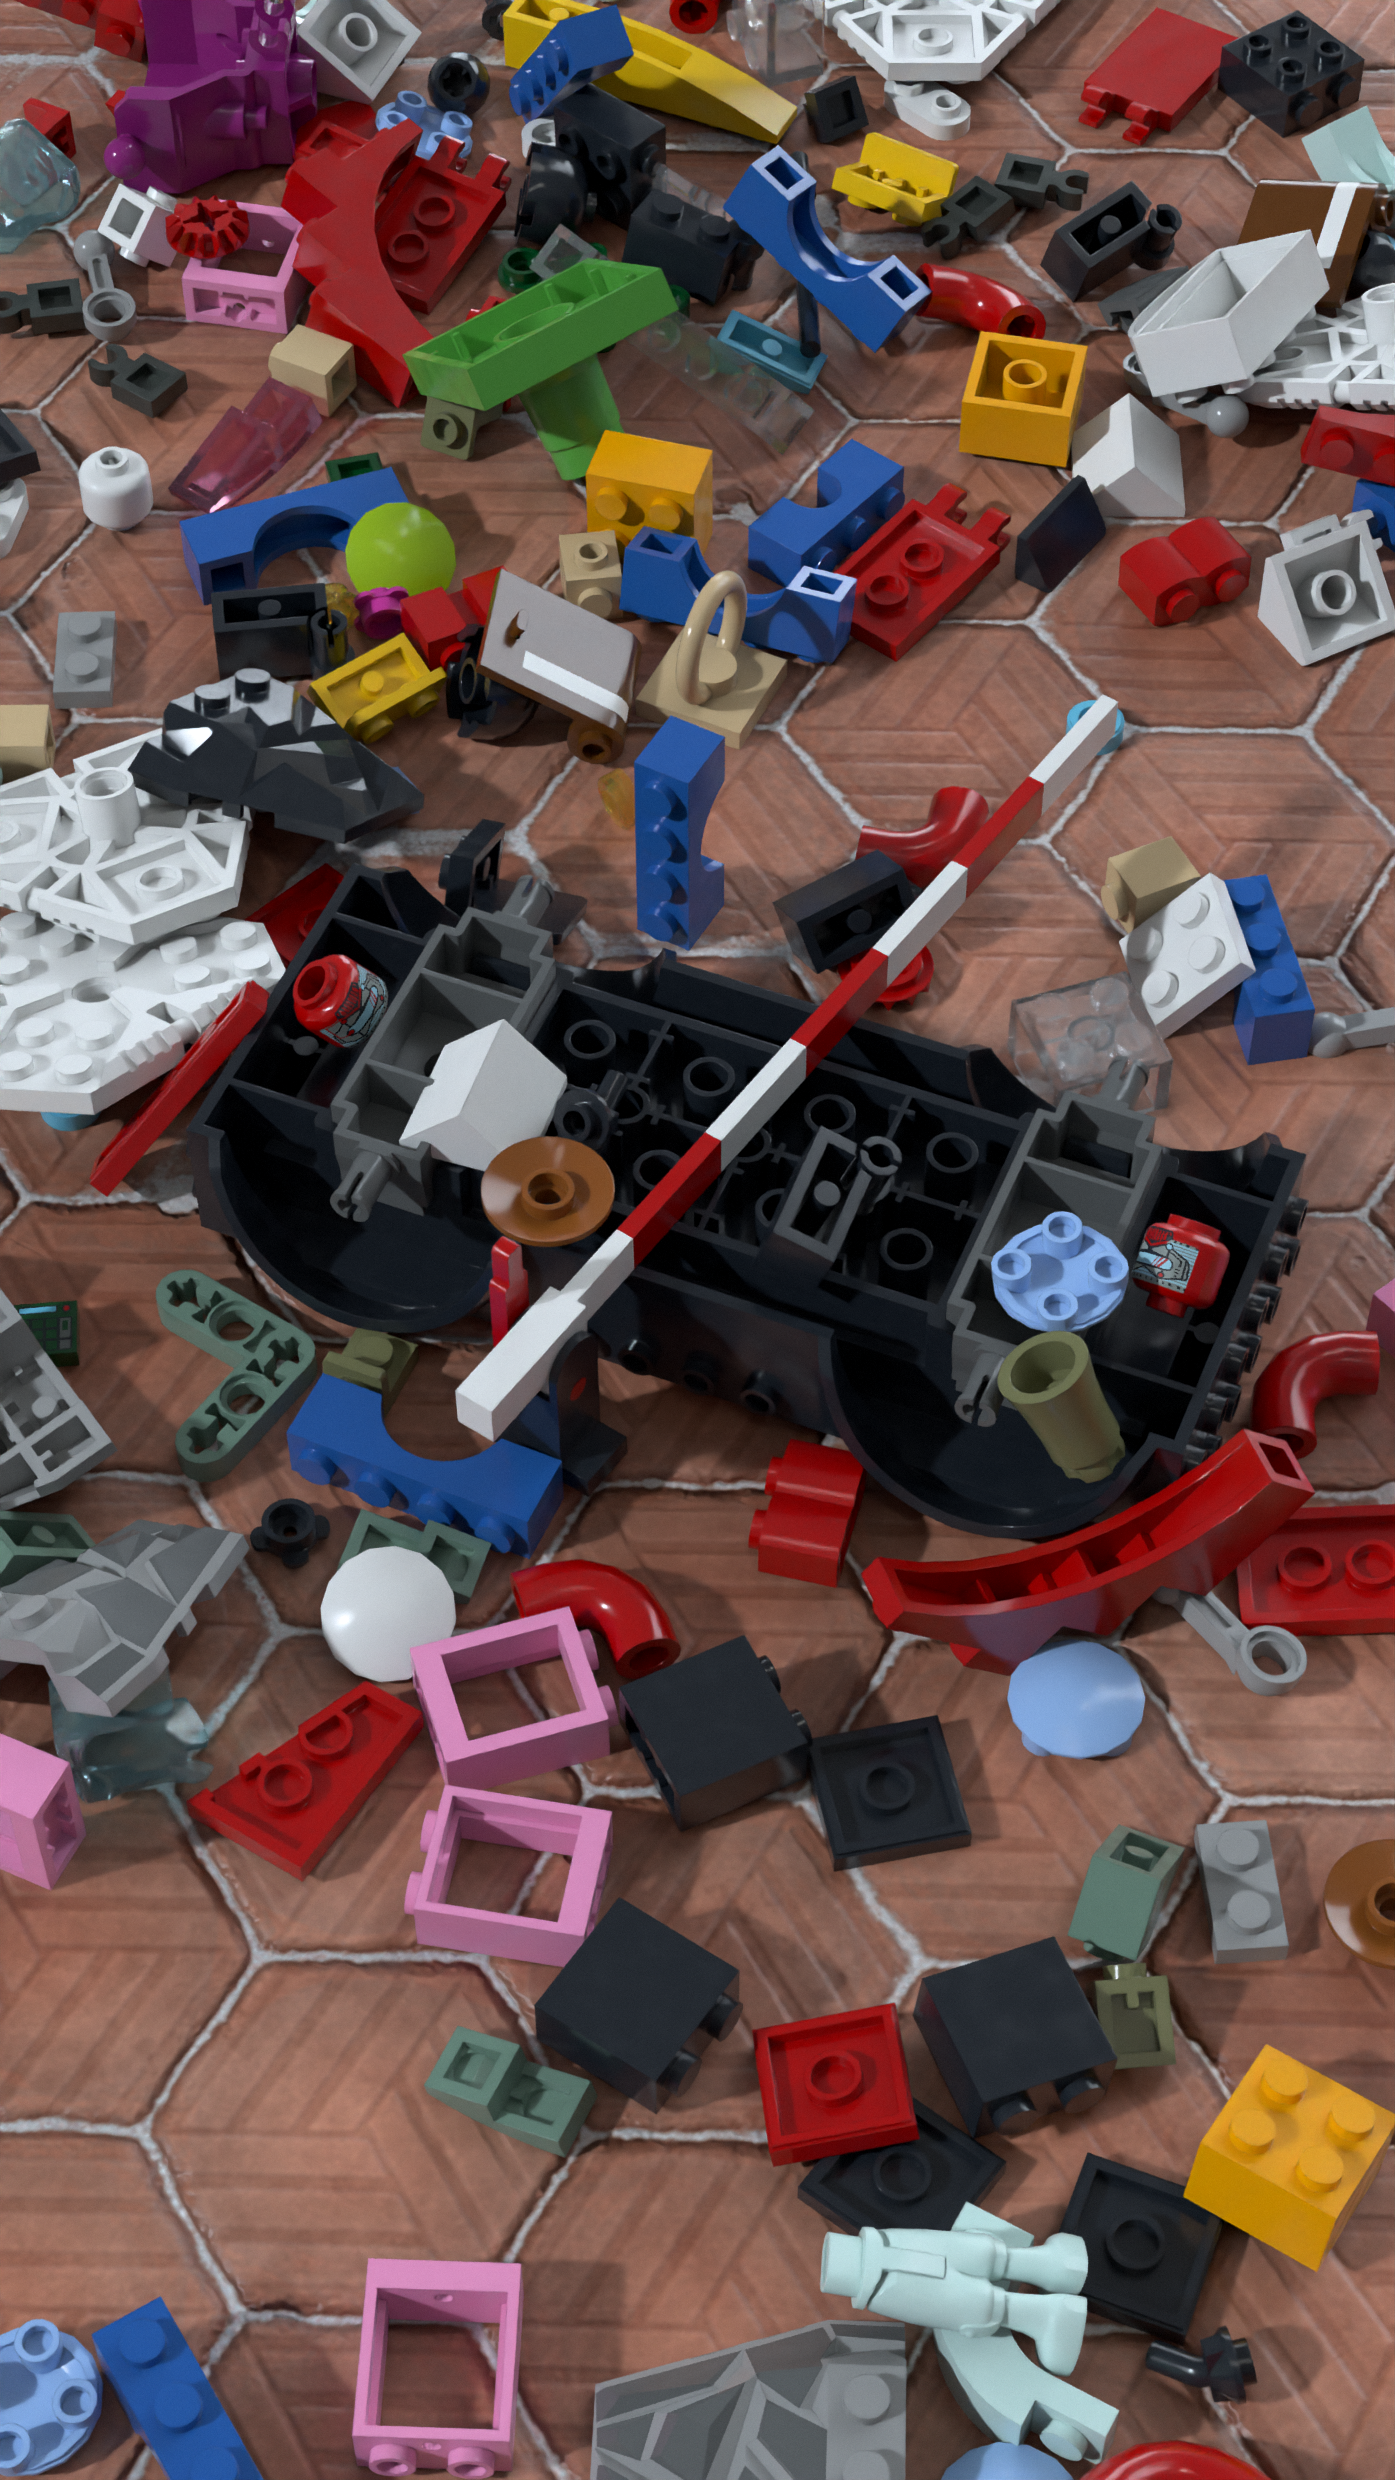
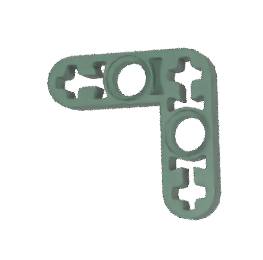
(252, 1373)

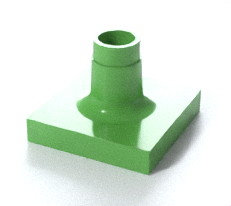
(546, 353)

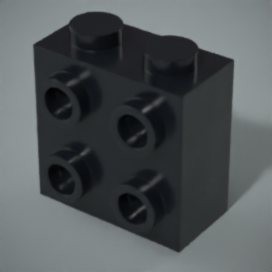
(1290, 73)
(614, 147)
(715, 1732)
(639, 2006)
(1014, 2038)

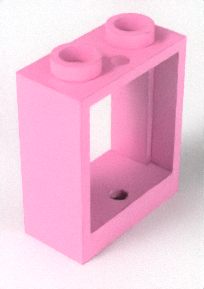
(268, 300)
(525, 1749)
(37, 1813)
(516, 1823)
(438, 2293)

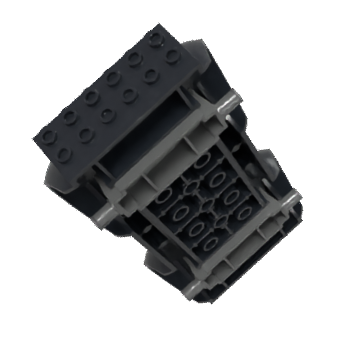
(904, 1326)

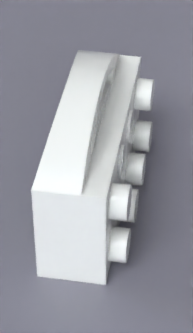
(1228, 316)

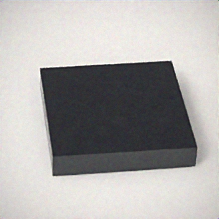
(887, 1793)
(906, 2182)
(1142, 2247)

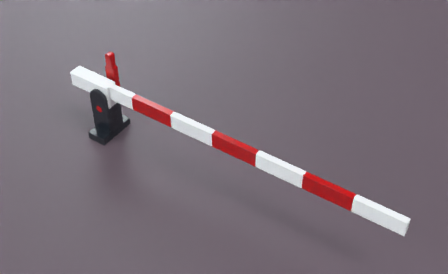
(544, 1364)

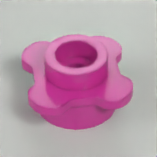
(380, 612)

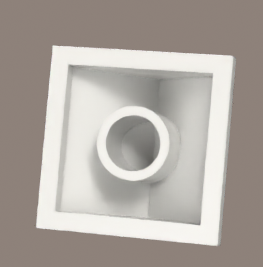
(355, 45)
(1130, 462)
(1326, 595)
(485, 1097)

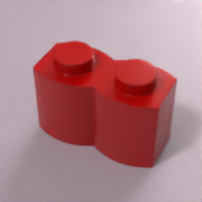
(1184, 571)
(810, 1513)

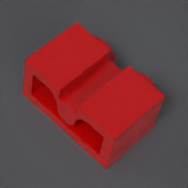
(435, 619)

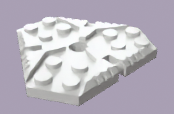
(934, 37)
(1335, 360)
(114, 856)
(108, 1016)

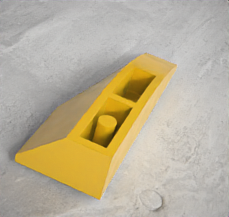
(661, 73)

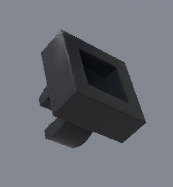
(835, 109)

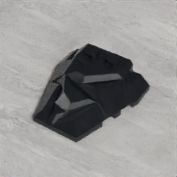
(274, 753)

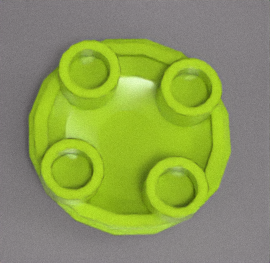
(400, 548)

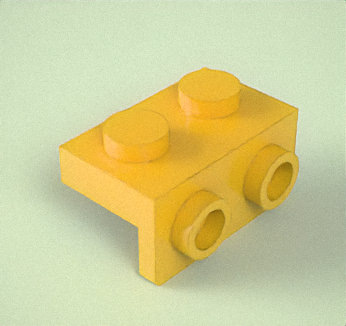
(897, 180)
(378, 689)

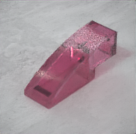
(247, 448)

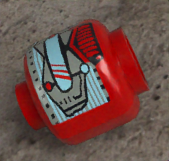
(339, 1000)
(1180, 1265)

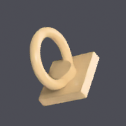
(714, 677)

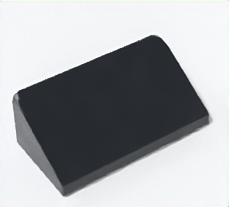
(1059, 537)

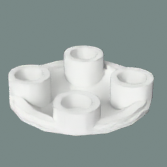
(383, 1608)

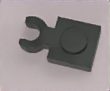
(1035, 181)
(969, 212)
(46, 306)
(140, 384)

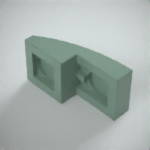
(451, 1550)
(509, 2094)

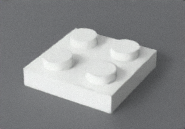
(1187, 955)

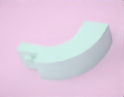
(1352, 152)
(1010, 2393)

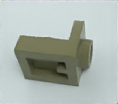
(453, 427)
(375, 1363)
(1134, 2015)

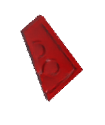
(314, 1784)

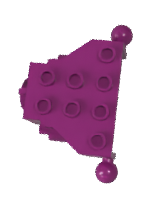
(216, 94)

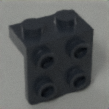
(473, 881)

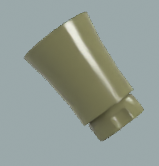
(1063, 1403)

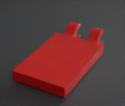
(1155, 75)
(437, 221)
(920, 569)
(1323, 1573)

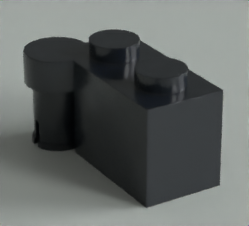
(1110, 240)
(691, 247)
(279, 631)
(845, 910)
(820, 1206)

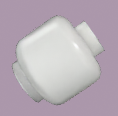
(115, 488)

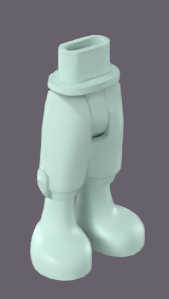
(947, 2279)

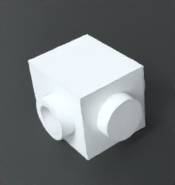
(139, 225)

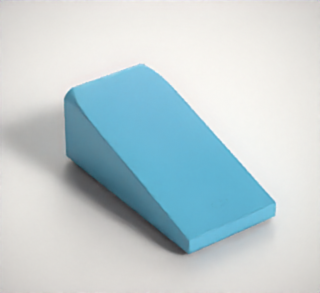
(771, 352)

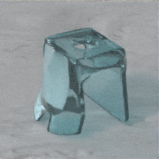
(35, 183)
(136, 1747)

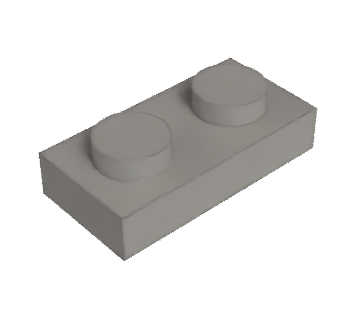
(85, 660)
(1241, 1892)

